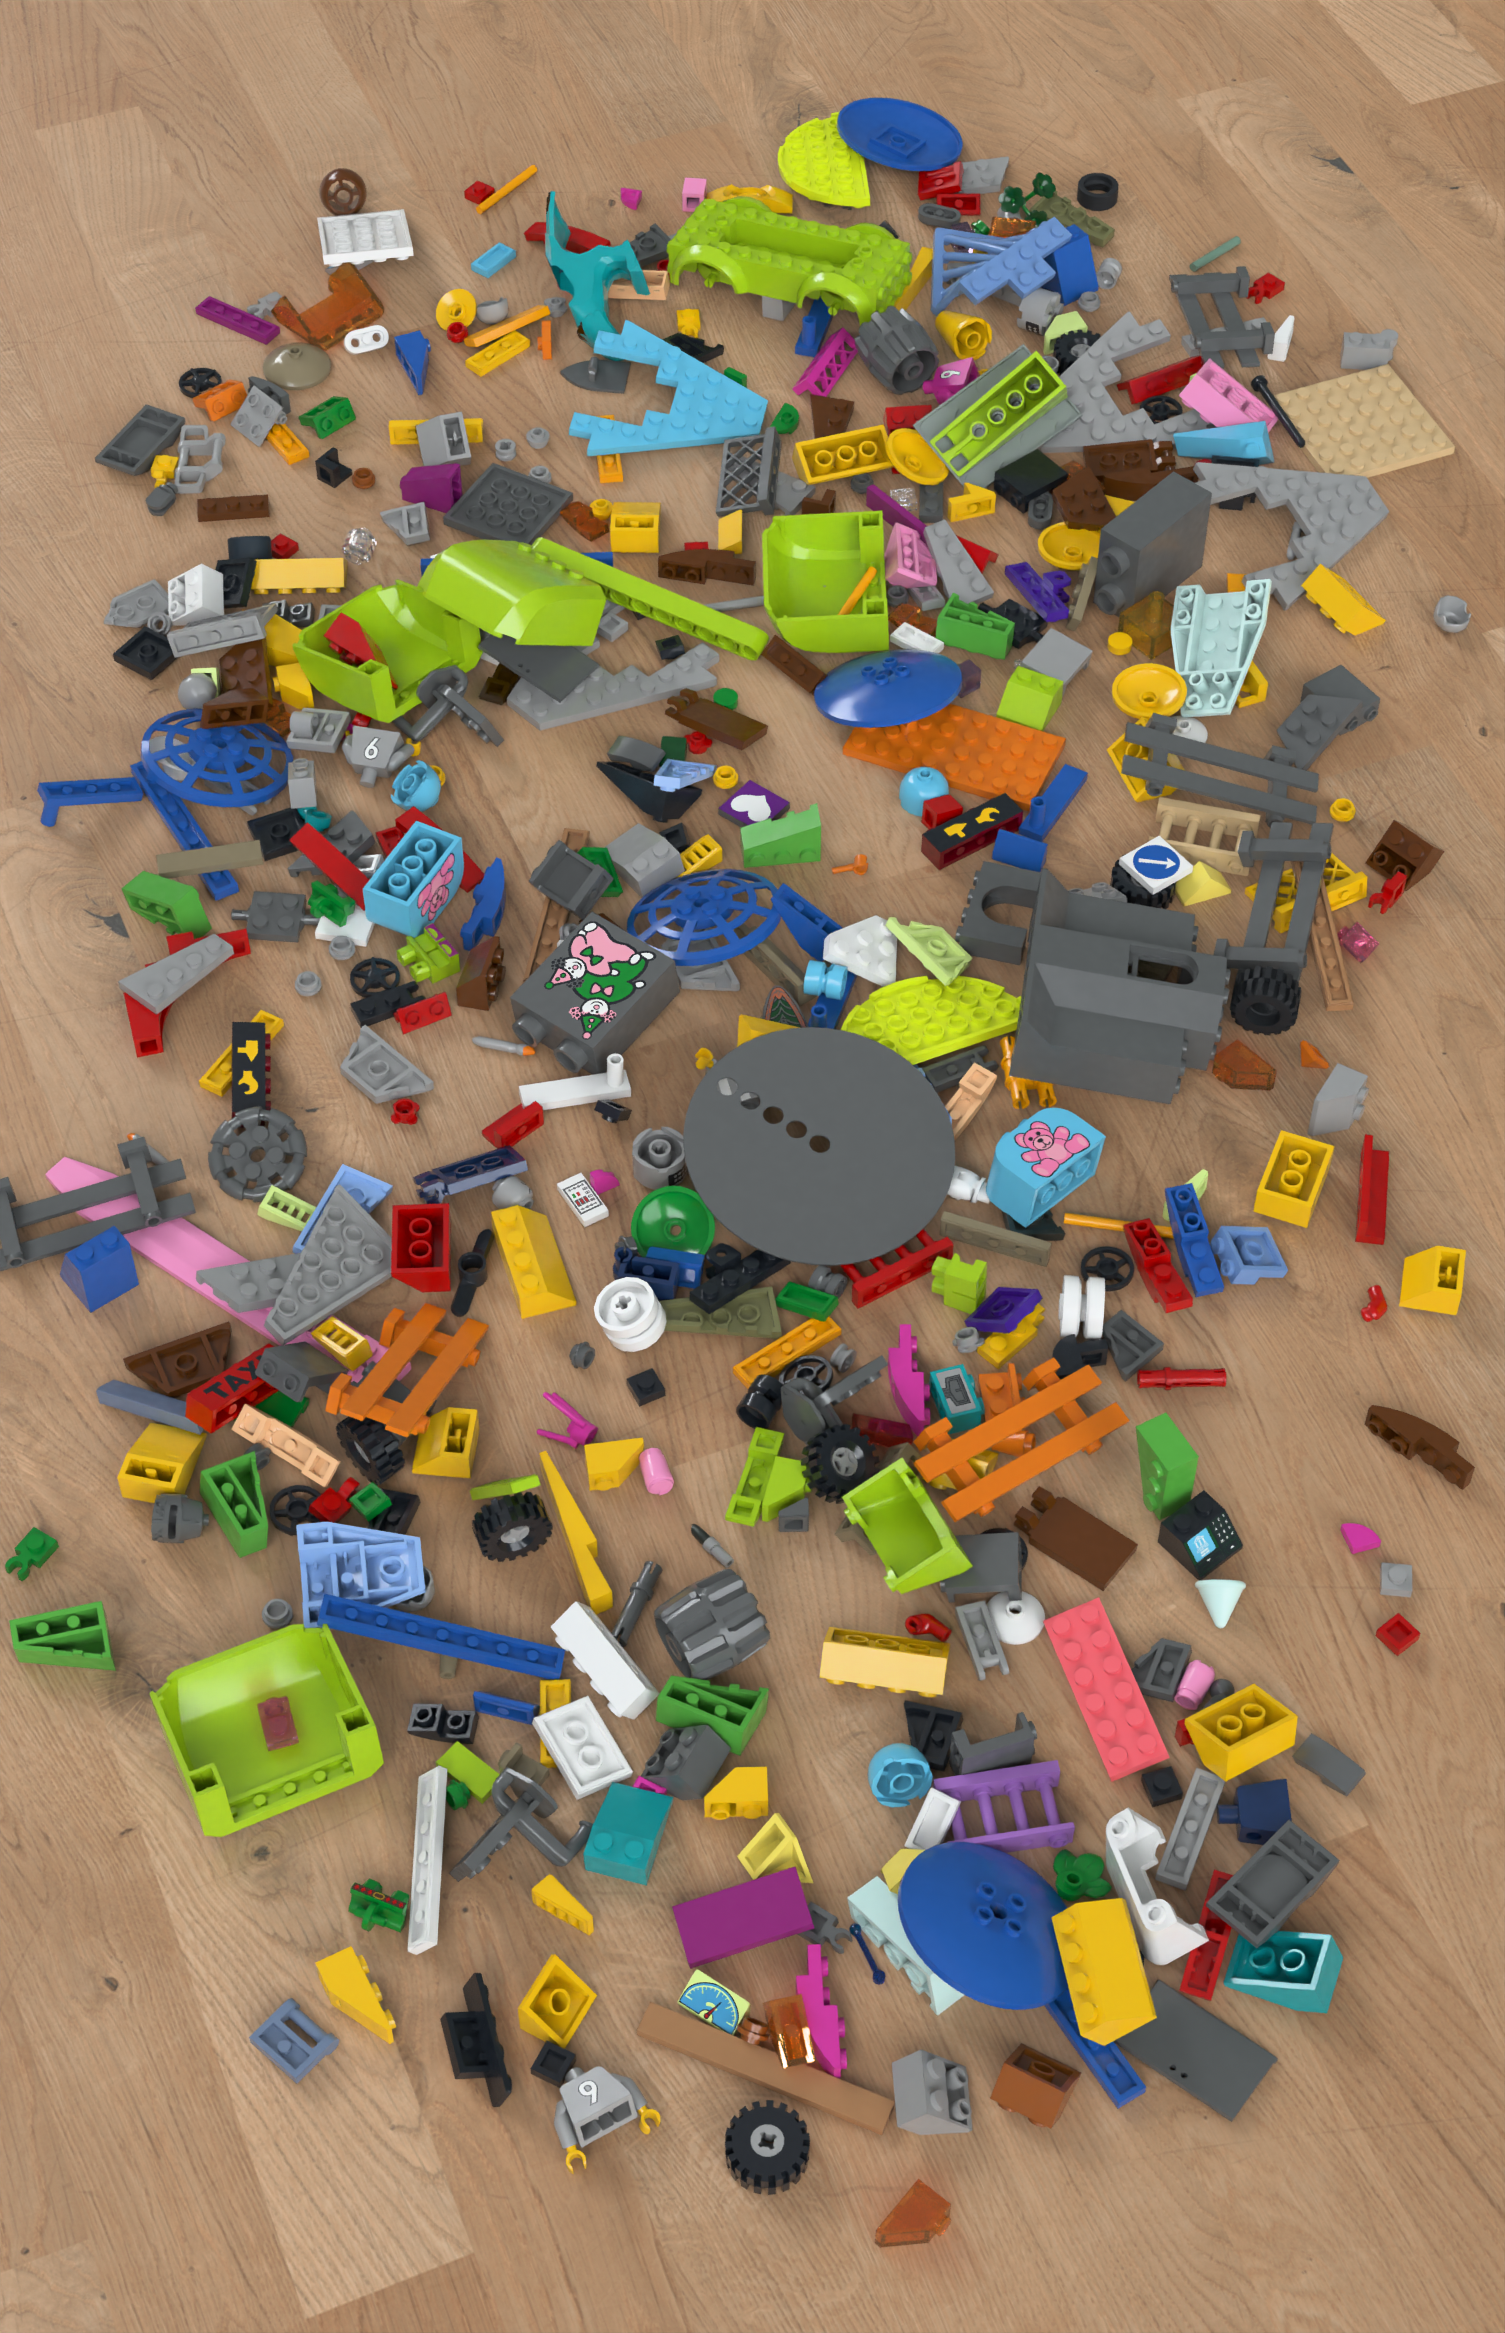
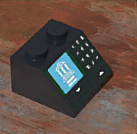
(1200, 1535)

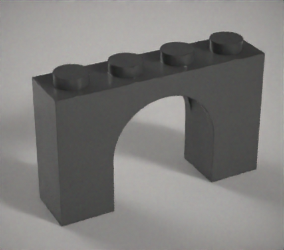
(995, 886)

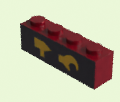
(971, 831)
(249, 1067)

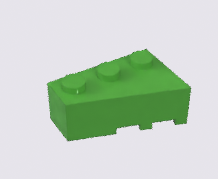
(726, 1710)

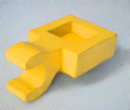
(163, 468)

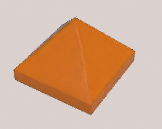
(1311, 1056)

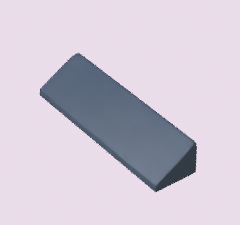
(146, 1404)

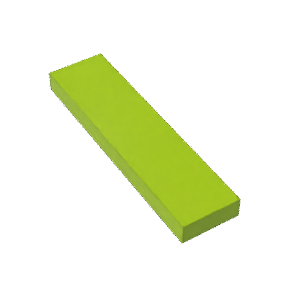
(504, 1487)

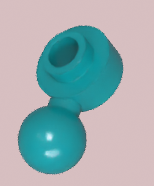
(317, 819)

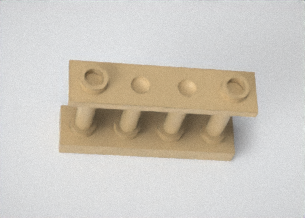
(1210, 819)

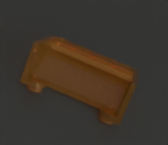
(329, 321)

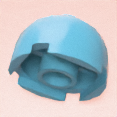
(921, 785)
(416, 787)
(899, 1774)

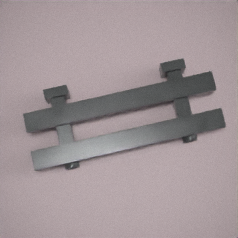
(1236, 335)
(1274, 767)
(1274, 853)
(141, 1180)

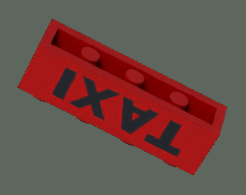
(225, 1394)

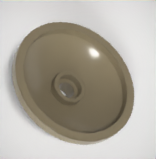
(297, 366)

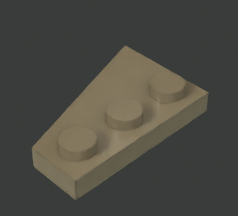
(1081, 593)

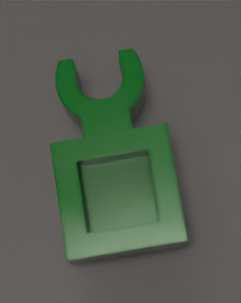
(32, 1550)

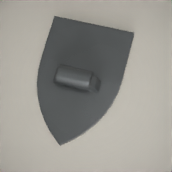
(598, 375)

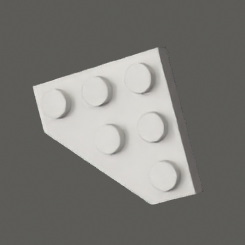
(865, 949)

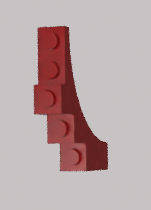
(146, 1025)

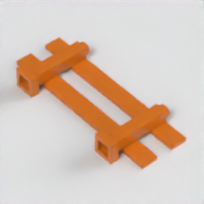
(403, 1341)
(1054, 1396)

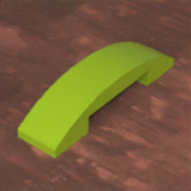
(747, 1501)

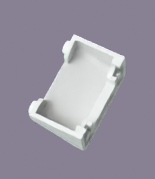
(1129, 1853)

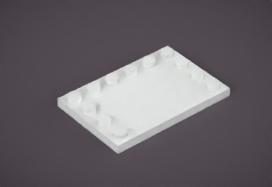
(365, 237)

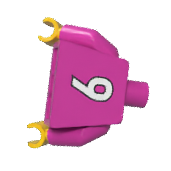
(952, 378)

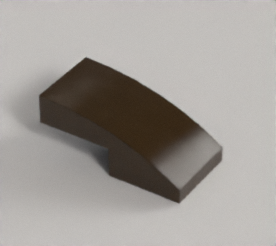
(499, 685)

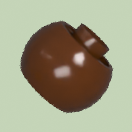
(341, 206)

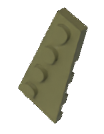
(1067, 215)
(747, 1315)

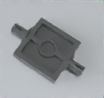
(275, 916)

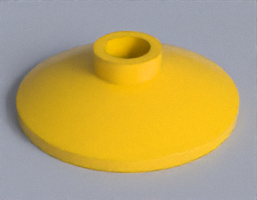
(452, 304)

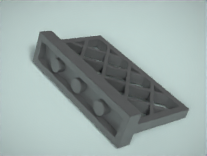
(765, 488)

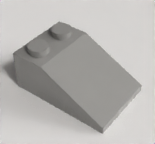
(644, 859)

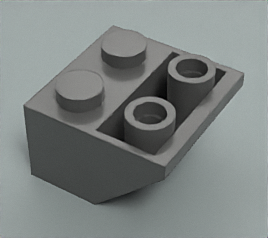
(686, 1761)

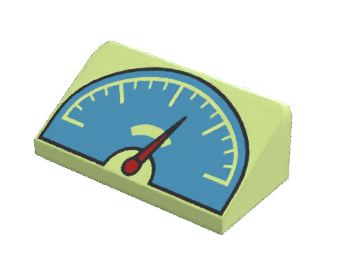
(714, 2003)

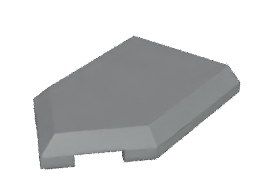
(137, 605)

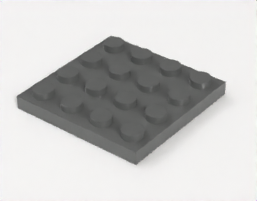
(507, 506)

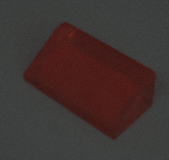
(882, 1431)

